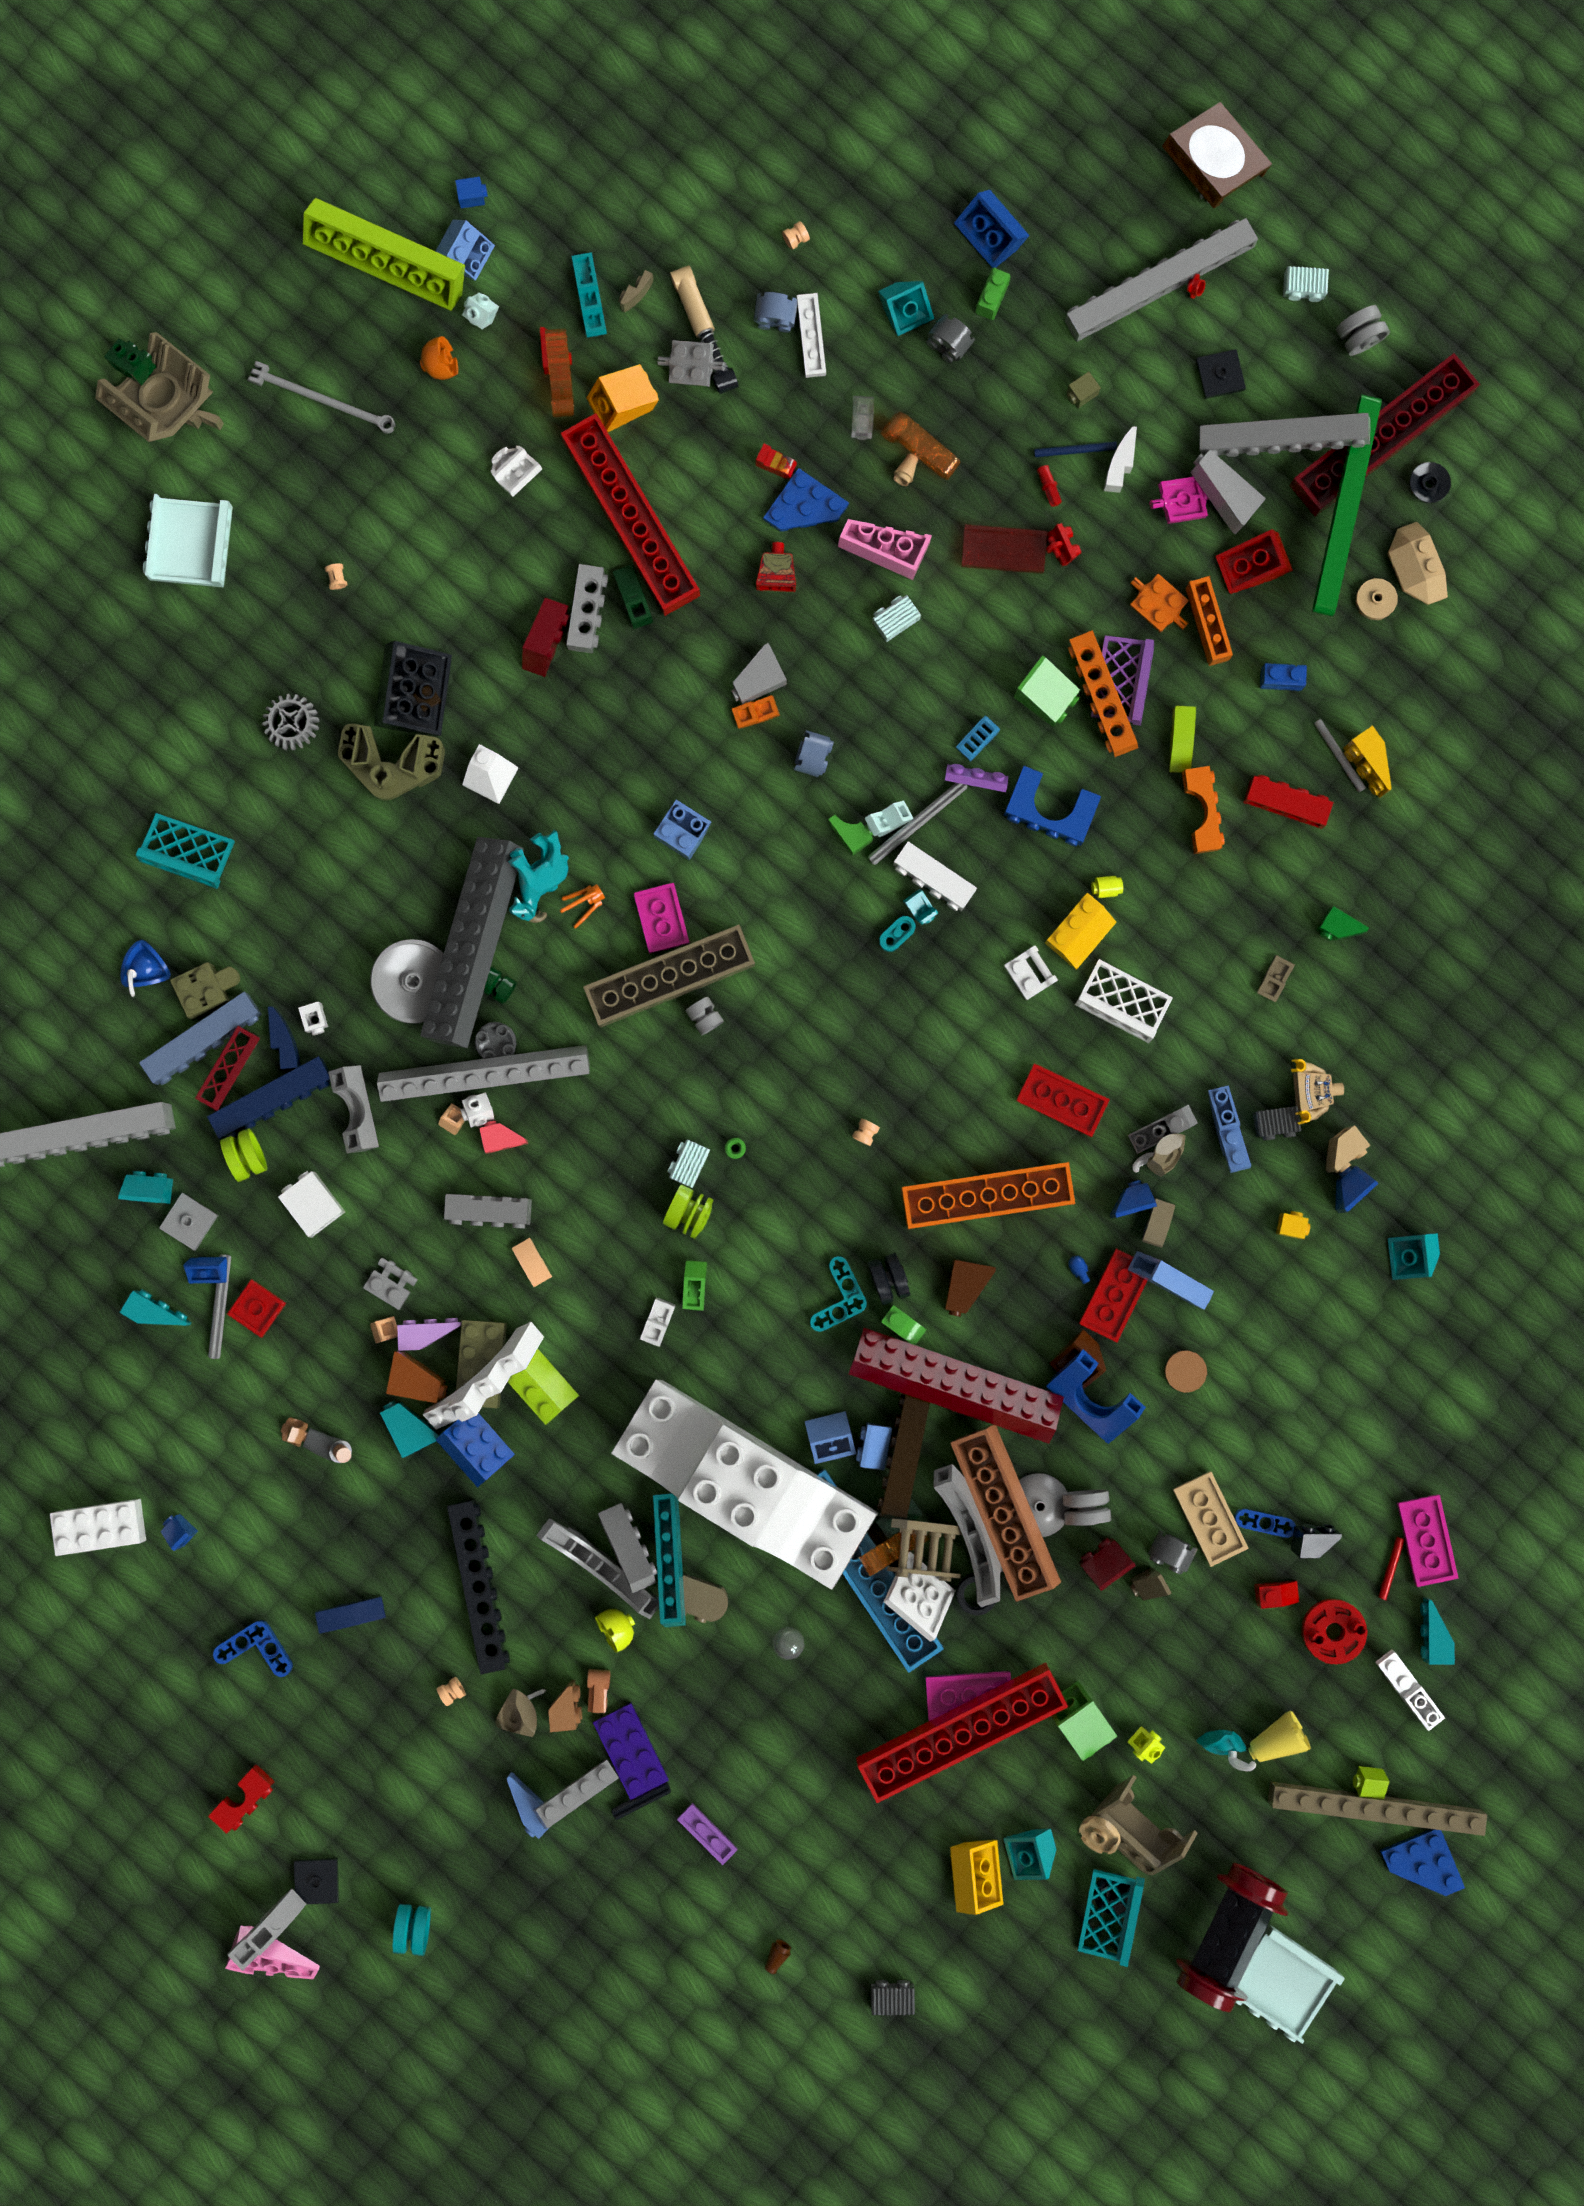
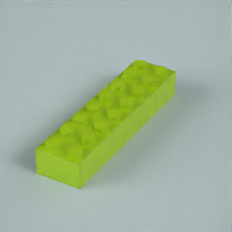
(383, 254)

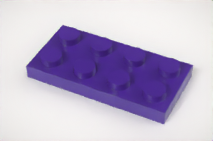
(630, 1751)

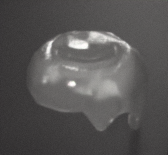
(788, 1643)

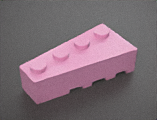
(884, 546)

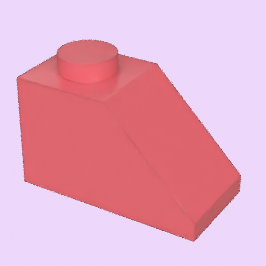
(498, 1137)

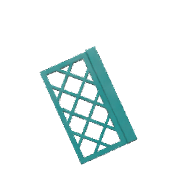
(180, 867)
(1130, 1917)

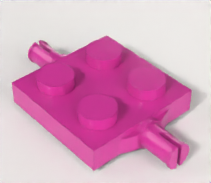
(1181, 500)

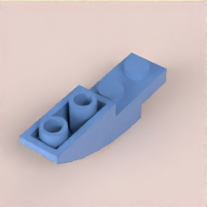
(1228, 1129)

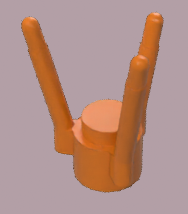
(591, 895)

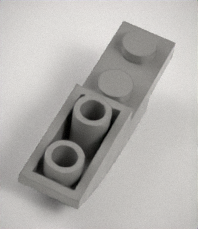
(267, 1930)

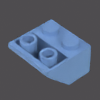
(466, 246)
(682, 830)
(830, 1437)
(874, 1446)

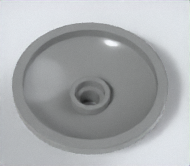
(1049, 1491)

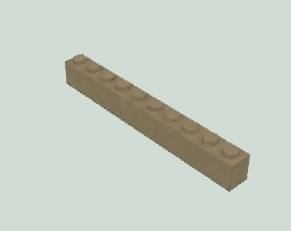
(1384, 1810)

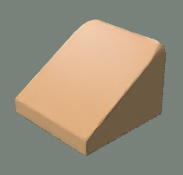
(452, 1119)
(384, 1329)

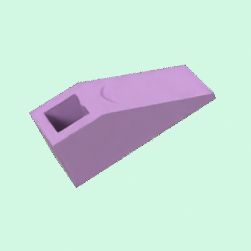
(418, 1336)

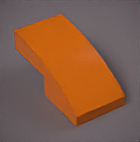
(755, 712)

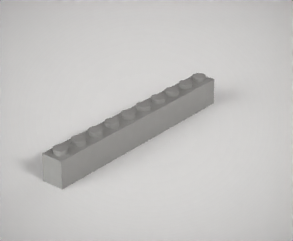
(1161, 279)
(483, 1073)

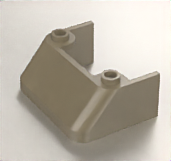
(1140, 1839)

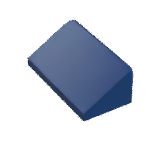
(206, 1270)

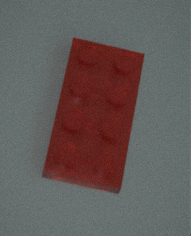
(1004, 549)

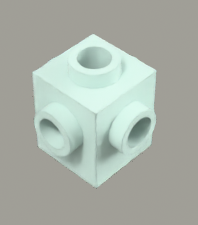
(480, 310)

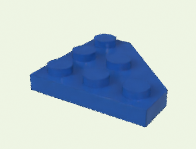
(805, 504)
(1424, 1861)

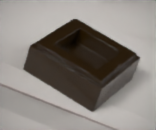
(426, 691)

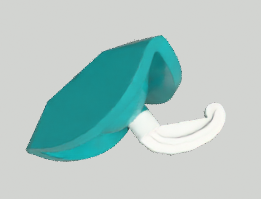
(1226, 1743)

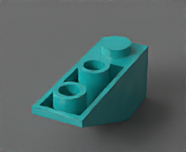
(145, 1310)
(1438, 1643)

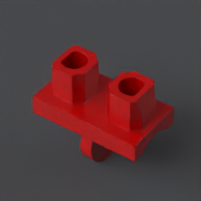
(1060, 544)

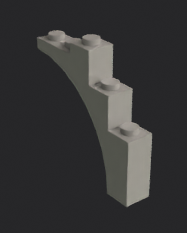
(599, 1564)
(986, 1565)

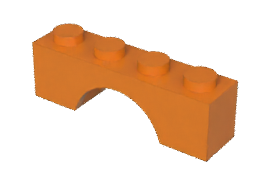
(1199, 784)

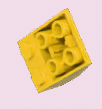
(1370, 758)

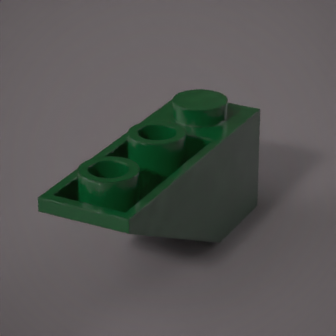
(633, 597)

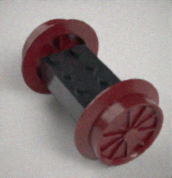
(1232, 1938)

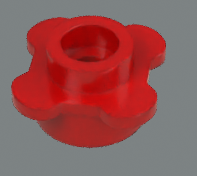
(1196, 286)

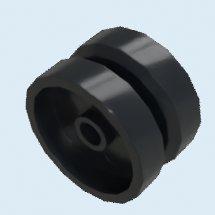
(890, 1278)

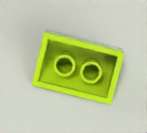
(543, 1388)

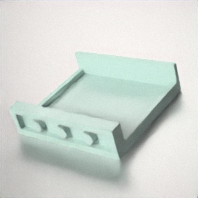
(188, 541)
(1286, 1984)

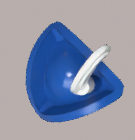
(142, 967)

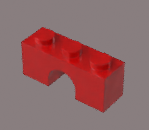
(229, 1814)

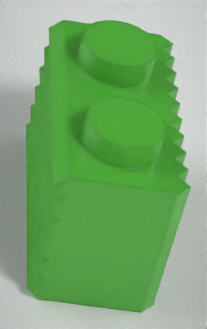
(992, 294)

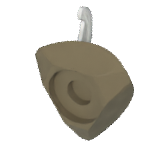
(1165, 1155)
(518, 1713)

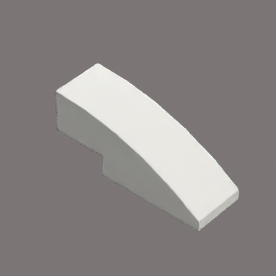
(1121, 462)

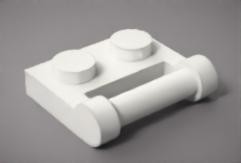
(1025, 977)

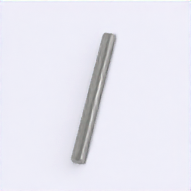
(916, 822)

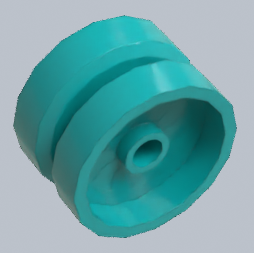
(410, 1929)

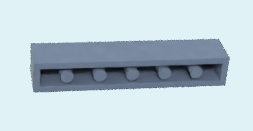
(200, 1038)

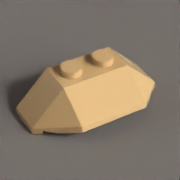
(1418, 564)

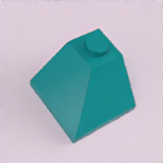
(906, 305)
(1413, 1256)
(1031, 1854)

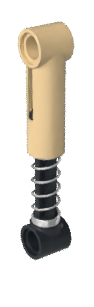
(686, 287)

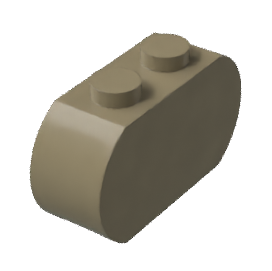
(704, 1599)

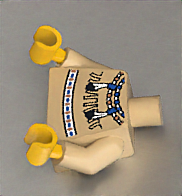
(1313, 1090)

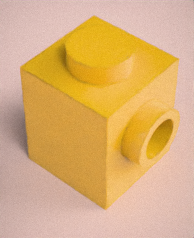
(1293, 1225)

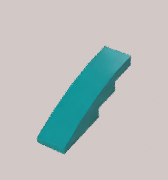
(589, 294)

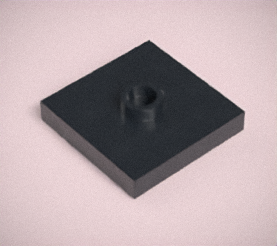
(1220, 374)
(317, 1880)

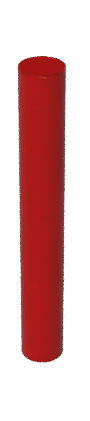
(1391, 1568)

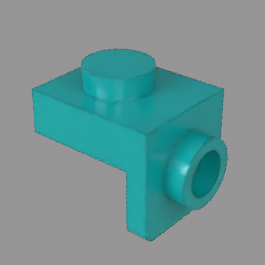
(920, 907)

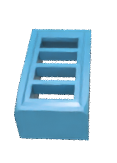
(984, 721)

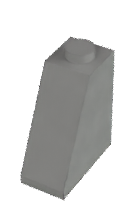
(759, 677)

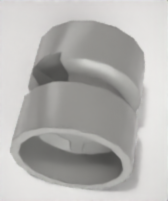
(705, 1017)

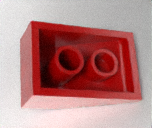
(1254, 562)

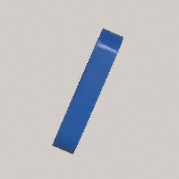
(1248, 1525)

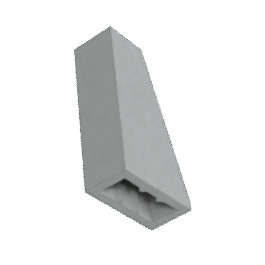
(1226, 490)

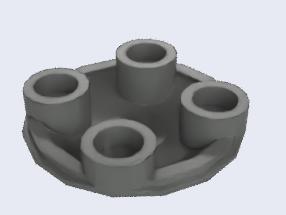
(495, 1040)

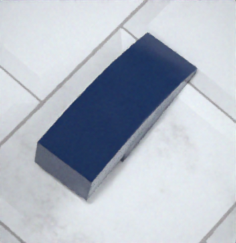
(283, 1040)
(350, 1614)

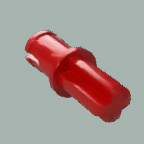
(1049, 486)

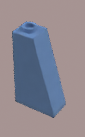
(1170, 1280)

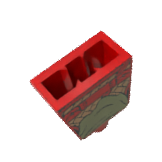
(776, 571)

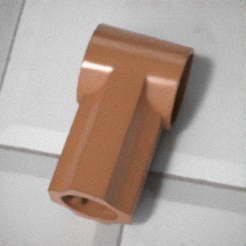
(598, 1684)

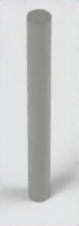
(1339, 755)

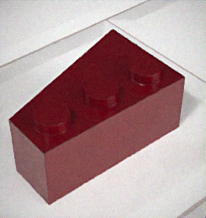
(544, 637)

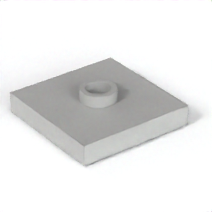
(188, 1221)

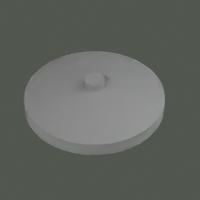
(405, 979)

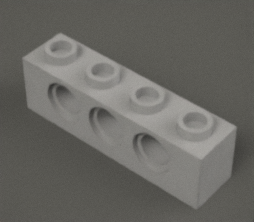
(586, 576)

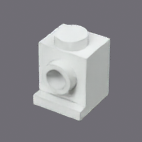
(308, 1012)

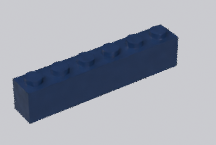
(270, 1098)

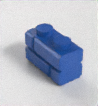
(1283, 677)

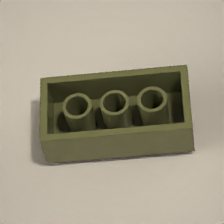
(478, 1346)

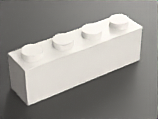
(934, 876)

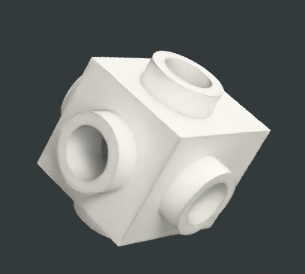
(477, 1110)

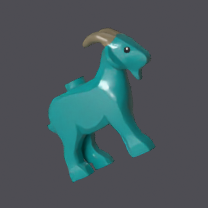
(539, 877)

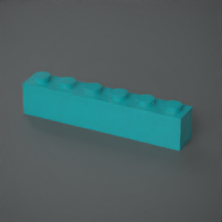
(669, 1560)

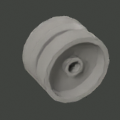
(1363, 330)
(1087, 1510)

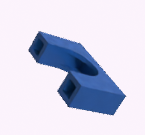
(1022, 809)
(1105, 1421)

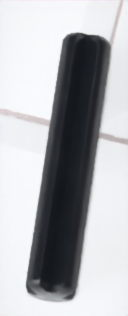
(641, 1801)

